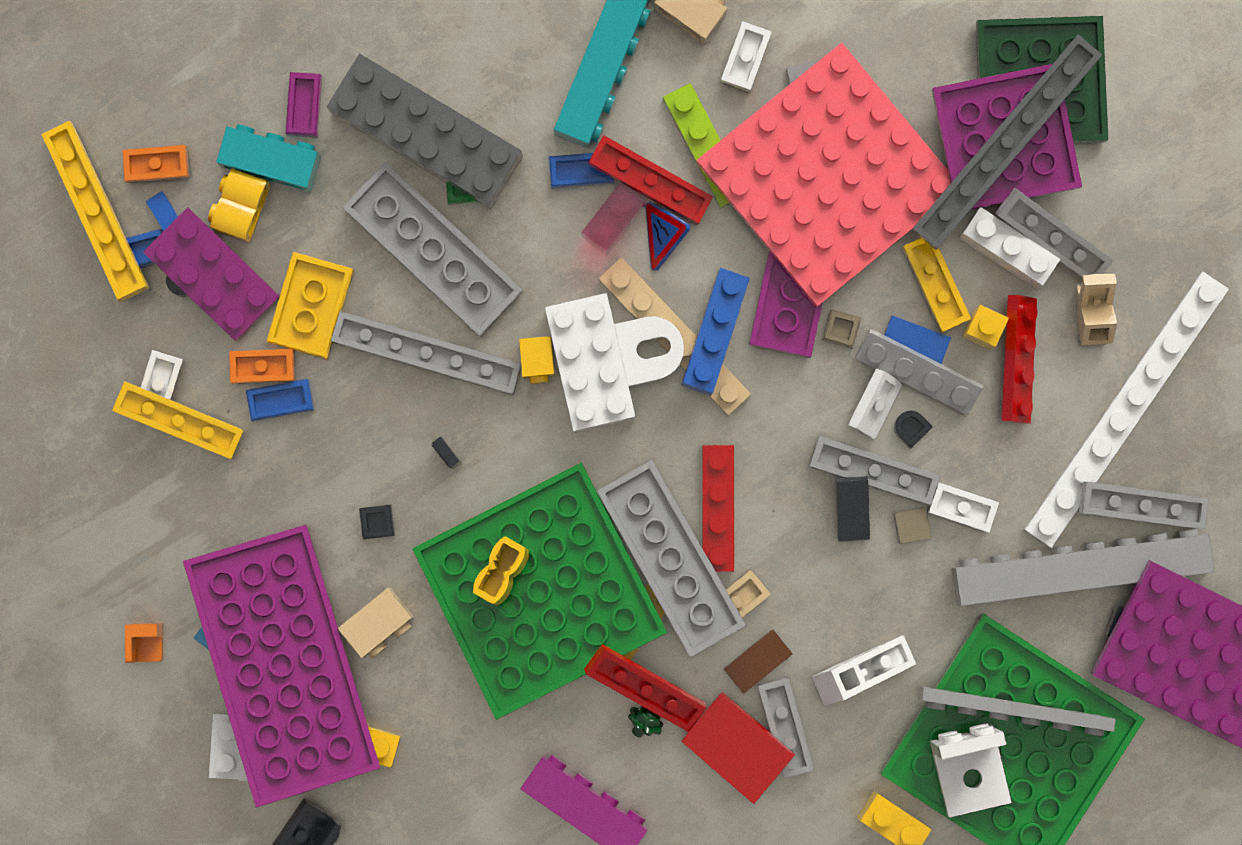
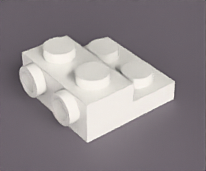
(224, 753)

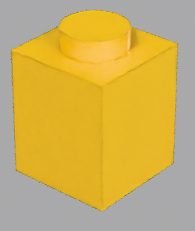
(985, 327)
(537, 359)

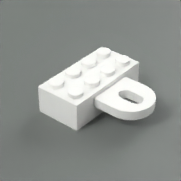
(602, 361)

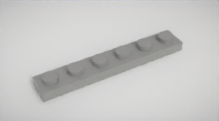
(426, 352)
(1029, 713)

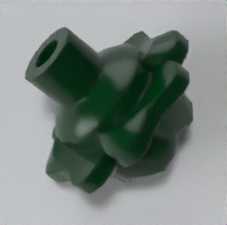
(645, 722)

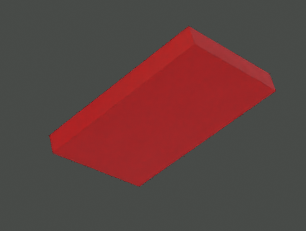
(738, 748)

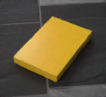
(309, 305)

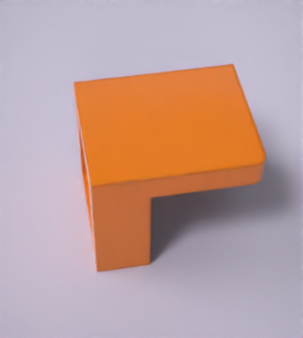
(143, 642)

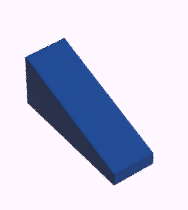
(162, 209)

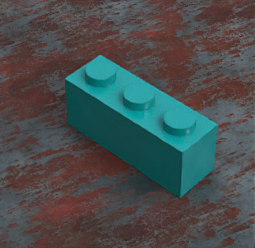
(269, 157)

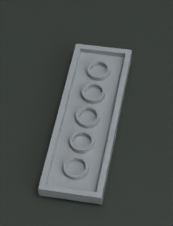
(432, 249)
(671, 558)

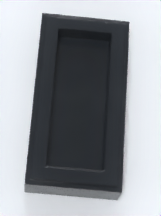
(852, 508)

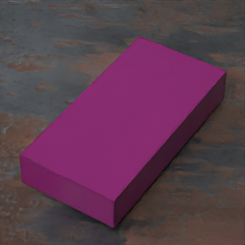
(303, 104)

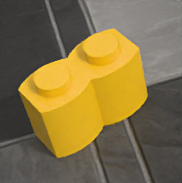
(239, 205)
(505, 563)

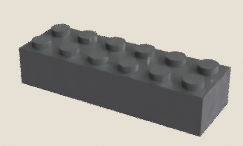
(424, 131)

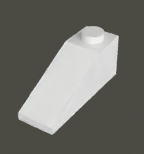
(863, 671)

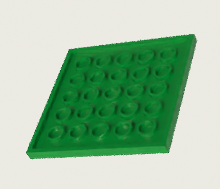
(562, 604)
(1046, 769)

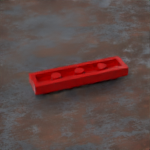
(650, 180)
(1019, 359)
(718, 506)
(645, 688)

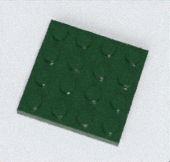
(1037, 42)

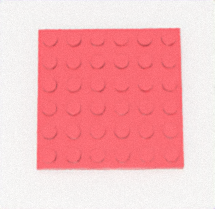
(827, 174)

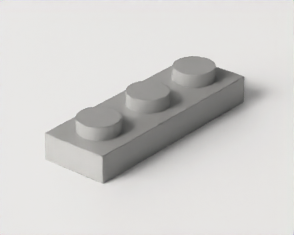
(786, 724)

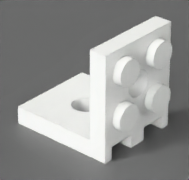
(976, 750)

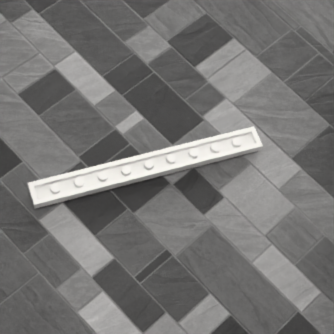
(1126, 408)

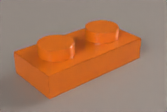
(155, 163)
(262, 366)

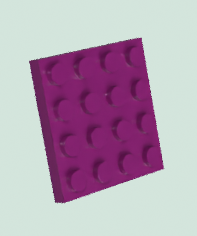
(974, 111)

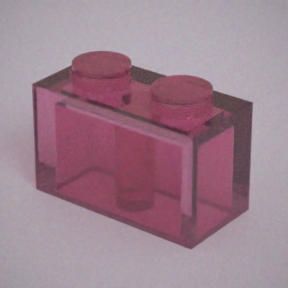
(613, 219)

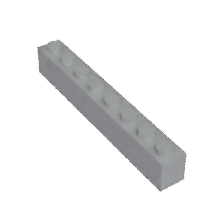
(1079, 570)

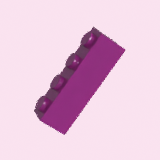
(581, 805)

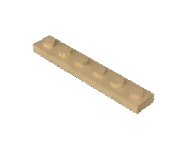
(644, 302)

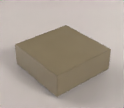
(841, 329)
(912, 525)

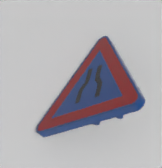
(664, 233)

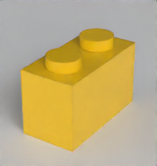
(892, 821)

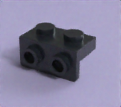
(309, 827)

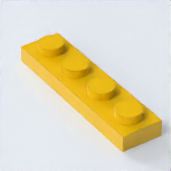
(177, 420)

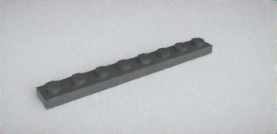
(1006, 142)

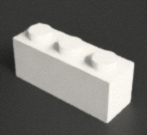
(1009, 248)

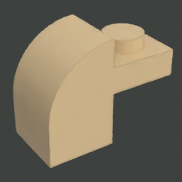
(1095, 309)

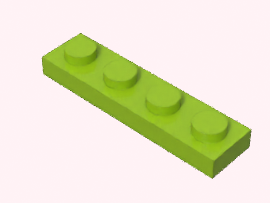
(695, 129)

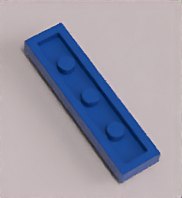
(715, 331)

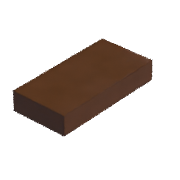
(758, 661)

